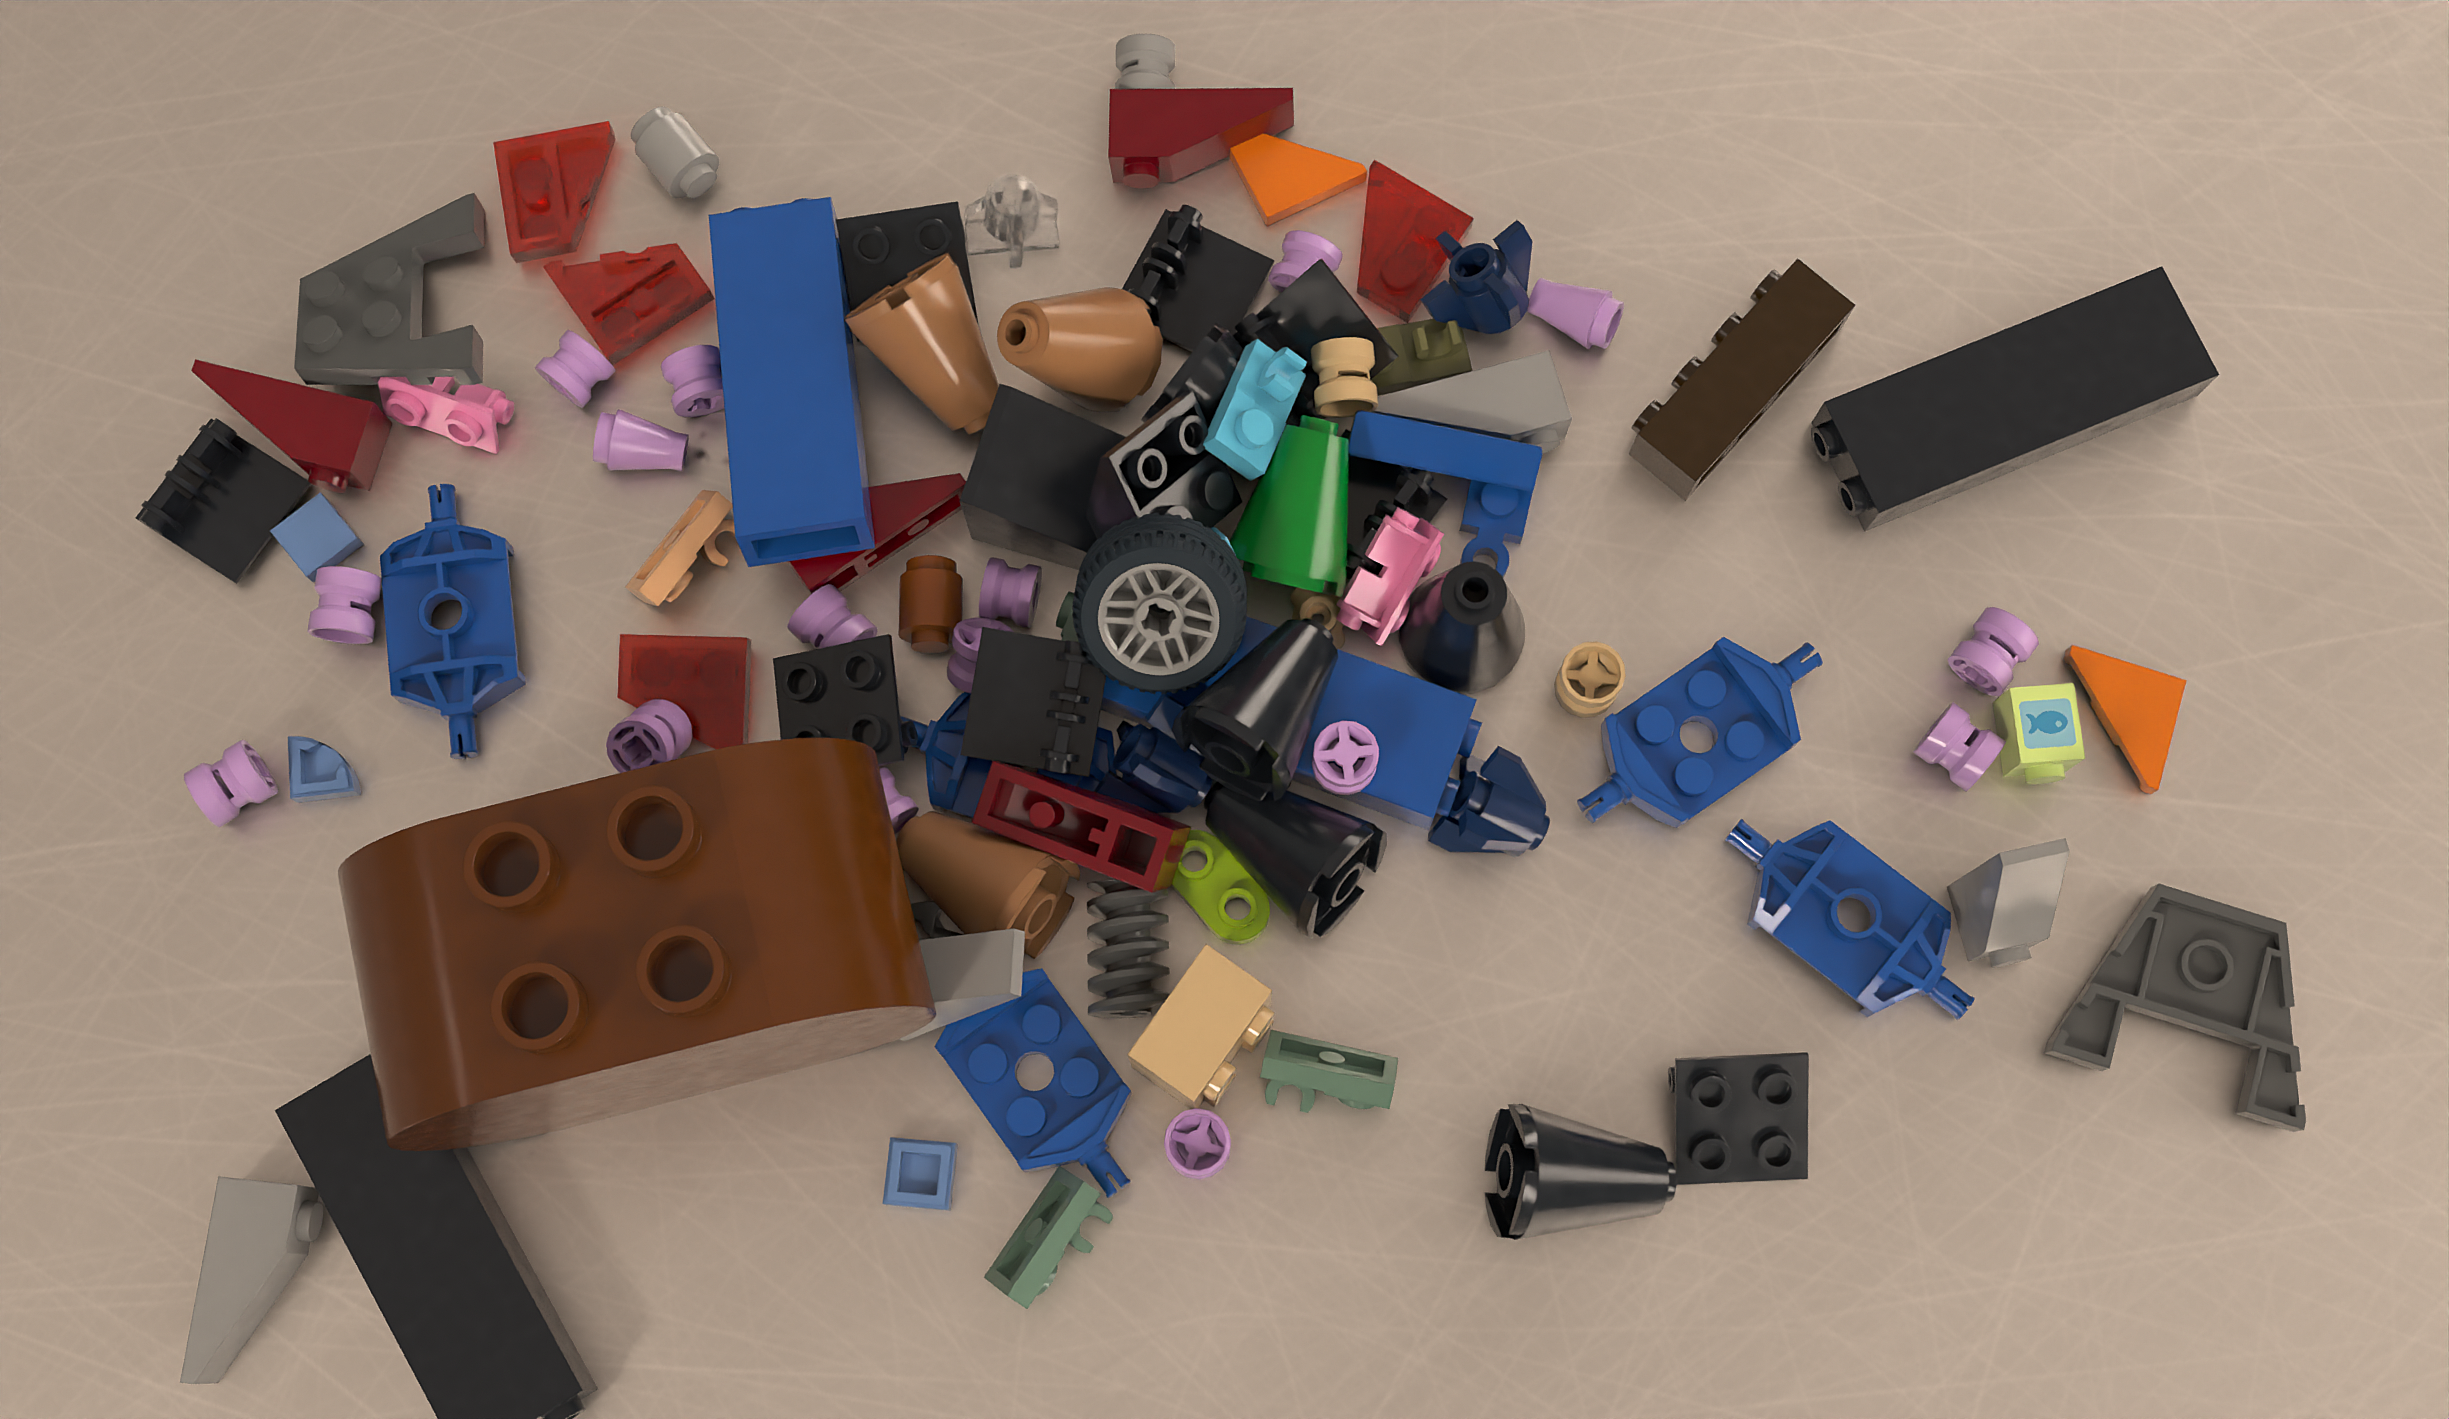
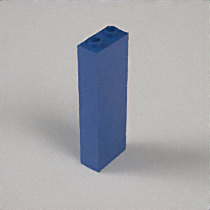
(789, 383)
(1412, 720)

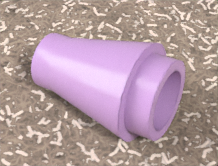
(1578, 311)
(637, 444)

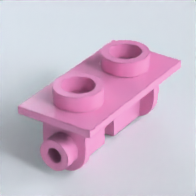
(465, 417)
(1381, 602)

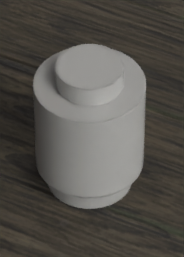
(675, 153)

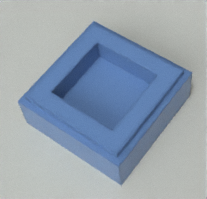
(316, 536)
(920, 1174)

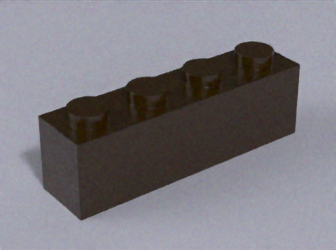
(1740, 378)

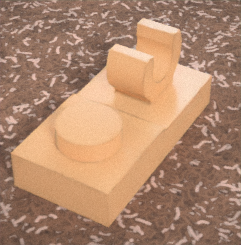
(666, 569)

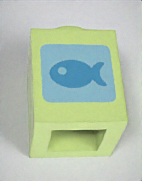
(2039, 732)

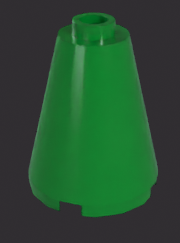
(1299, 511)

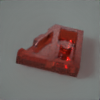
(551, 187)
(1399, 243)
(631, 295)
(697, 673)

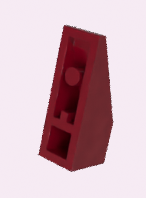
(1181, 131)
(321, 431)
(899, 517)
(1082, 826)

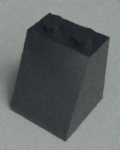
(1035, 478)

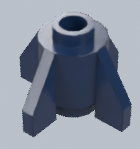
(1484, 283)
(1154, 766)
(1494, 808)

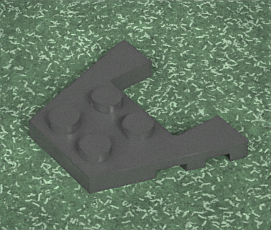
(366, 308)
(2203, 971)

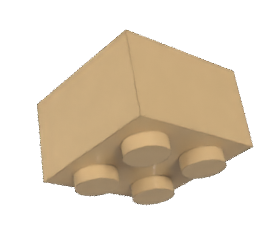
(1203, 1029)

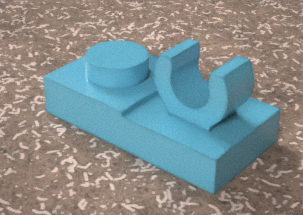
(1255, 408)

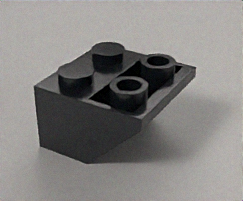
(1162, 472)

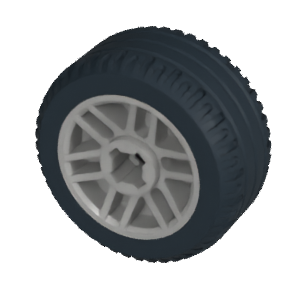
(1160, 603)

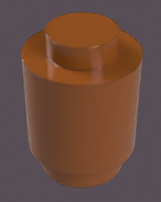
(930, 603)

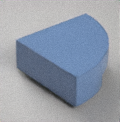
(319, 772)

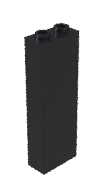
(2011, 399)
(437, 1261)

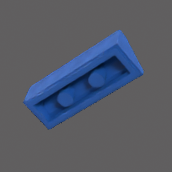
(1444, 450)

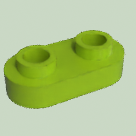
(1216, 885)

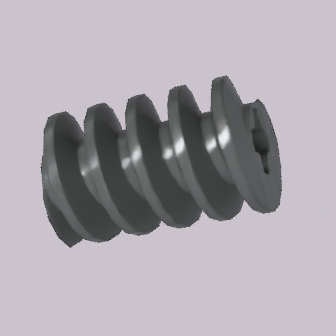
(1126, 950)

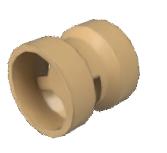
(1344, 377)
(1592, 667)

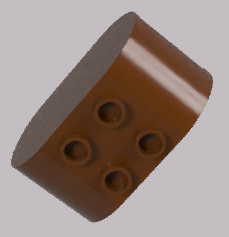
(632, 942)

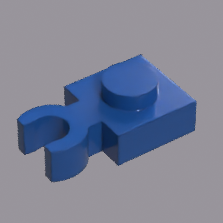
(1494, 516)

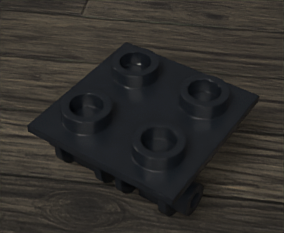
(890, 244)
(1195, 278)
(1307, 313)
(1377, 491)
(223, 500)
(844, 695)
(1033, 703)
(1741, 1118)

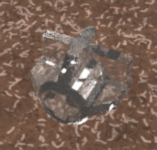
(1011, 220)

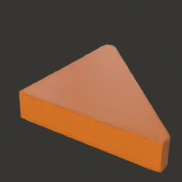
(1290, 176)
(2134, 708)

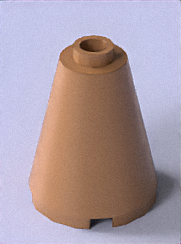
(931, 343)
(1085, 345)
(987, 878)

